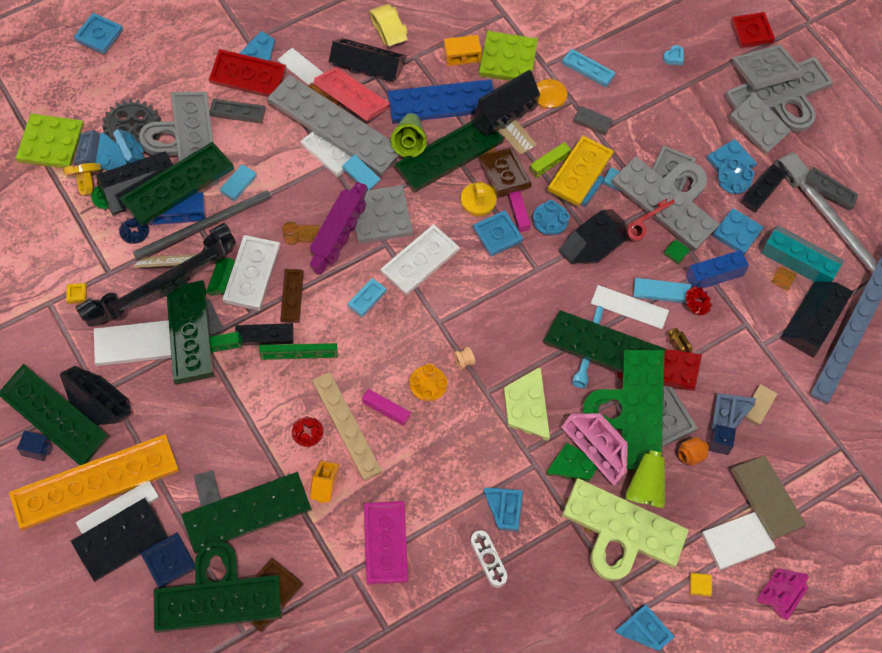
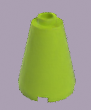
(409, 136)
(649, 481)

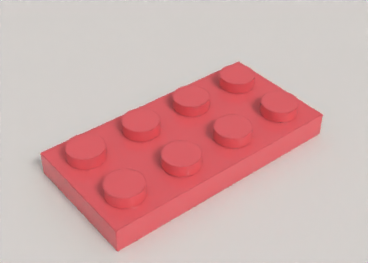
(351, 93)

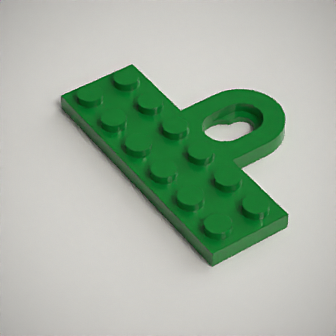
(641, 403)

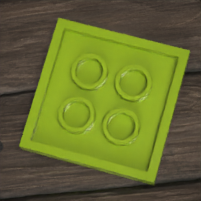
(507, 55)
(50, 141)

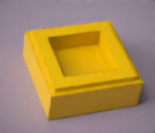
(76, 293)
(700, 585)

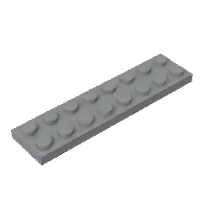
(334, 124)

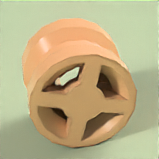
(464, 358)

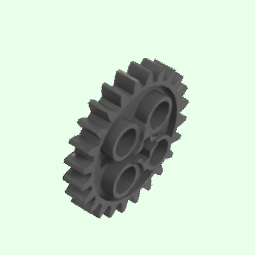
(132, 123)

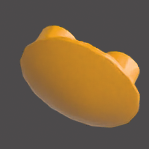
(552, 93)
(428, 383)

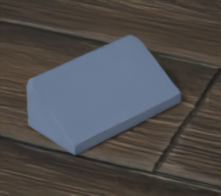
(87, 148)

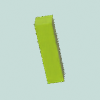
(550, 160)

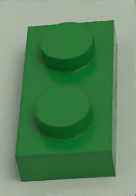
(220, 276)

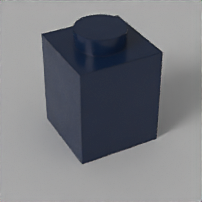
(722, 439)
(34, 446)

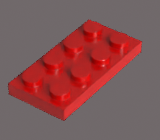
(246, 73)
(680, 369)

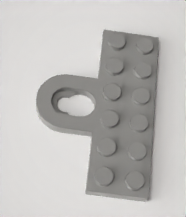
(788, 92)
(189, 126)
(649, 188)

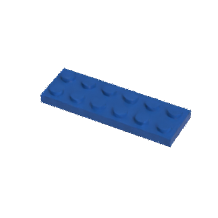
(438, 100)

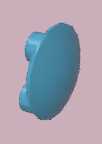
(735, 176)
(551, 218)

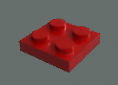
(752, 29)

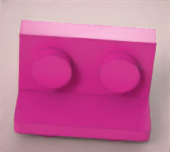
(784, 591)

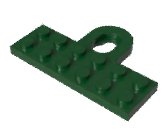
(217, 602)

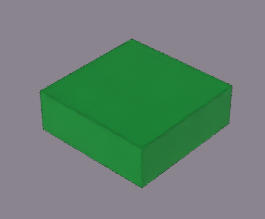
(677, 251)

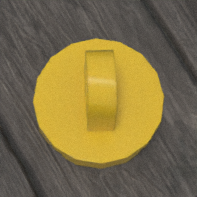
(83, 176)
(478, 199)

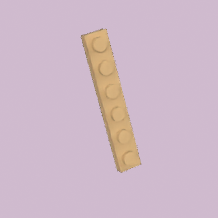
(347, 427)

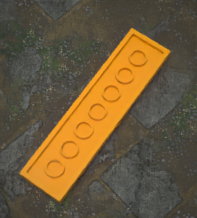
(93, 482)

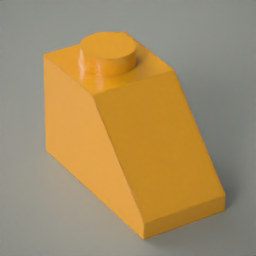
(324, 481)

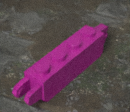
(337, 227)

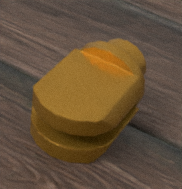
(679, 341)

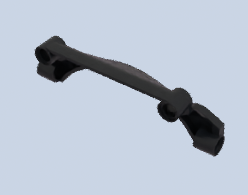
(110, 306)

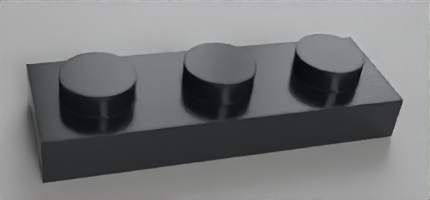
(764, 188)
(266, 334)

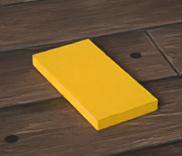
(580, 171)

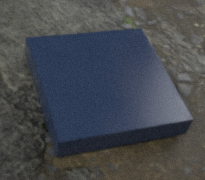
(168, 560)

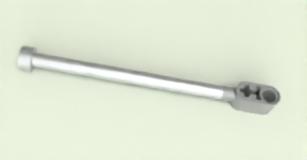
(796, 177)

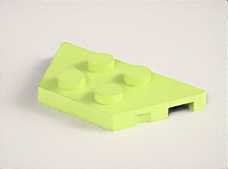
(527, 405)

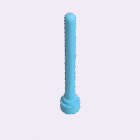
(581, 379)

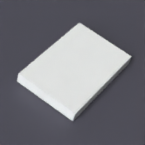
(325, 153)
(737, 541)

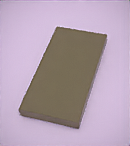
(768, 497)

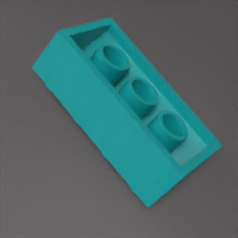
(802, 256)

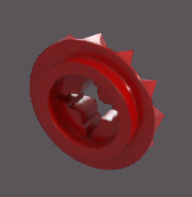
(696, 306)
(304, 439)

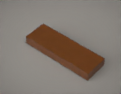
(292, 296)

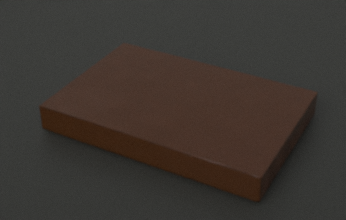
(505, 172)
(289, 587)

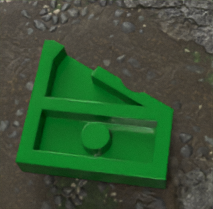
(572, 464)

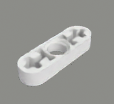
(489, 574)

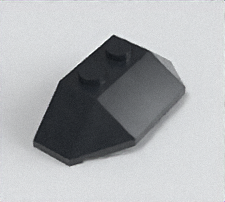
(595, 238)
(95, 396)

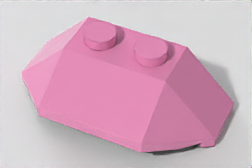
(599, 442)

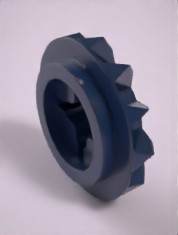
(135, 236)

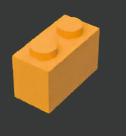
(462, 50)

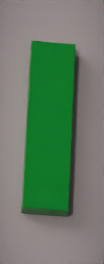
(298, 351)

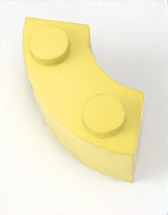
(388, 25)

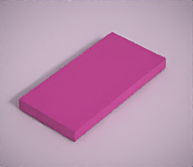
(385, 543)

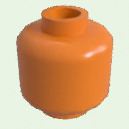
(693, 451)

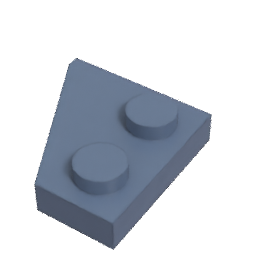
(731, 410)

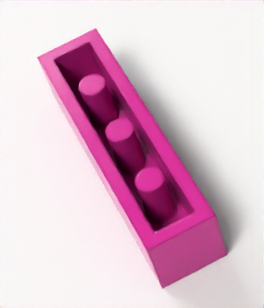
(519, 211)
(386, 407)

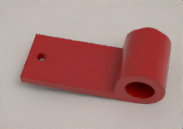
(637, 229)

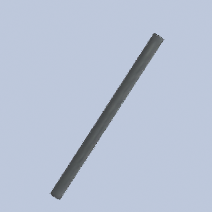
(202, 224)

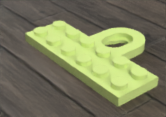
(626, 524)

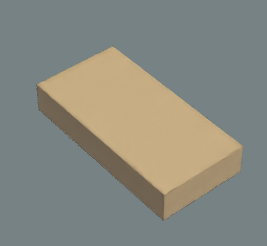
(764, 400)

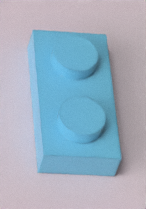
(367, 297)

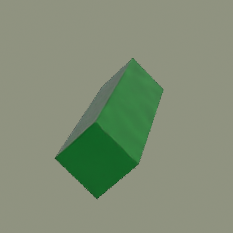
(226, 341)

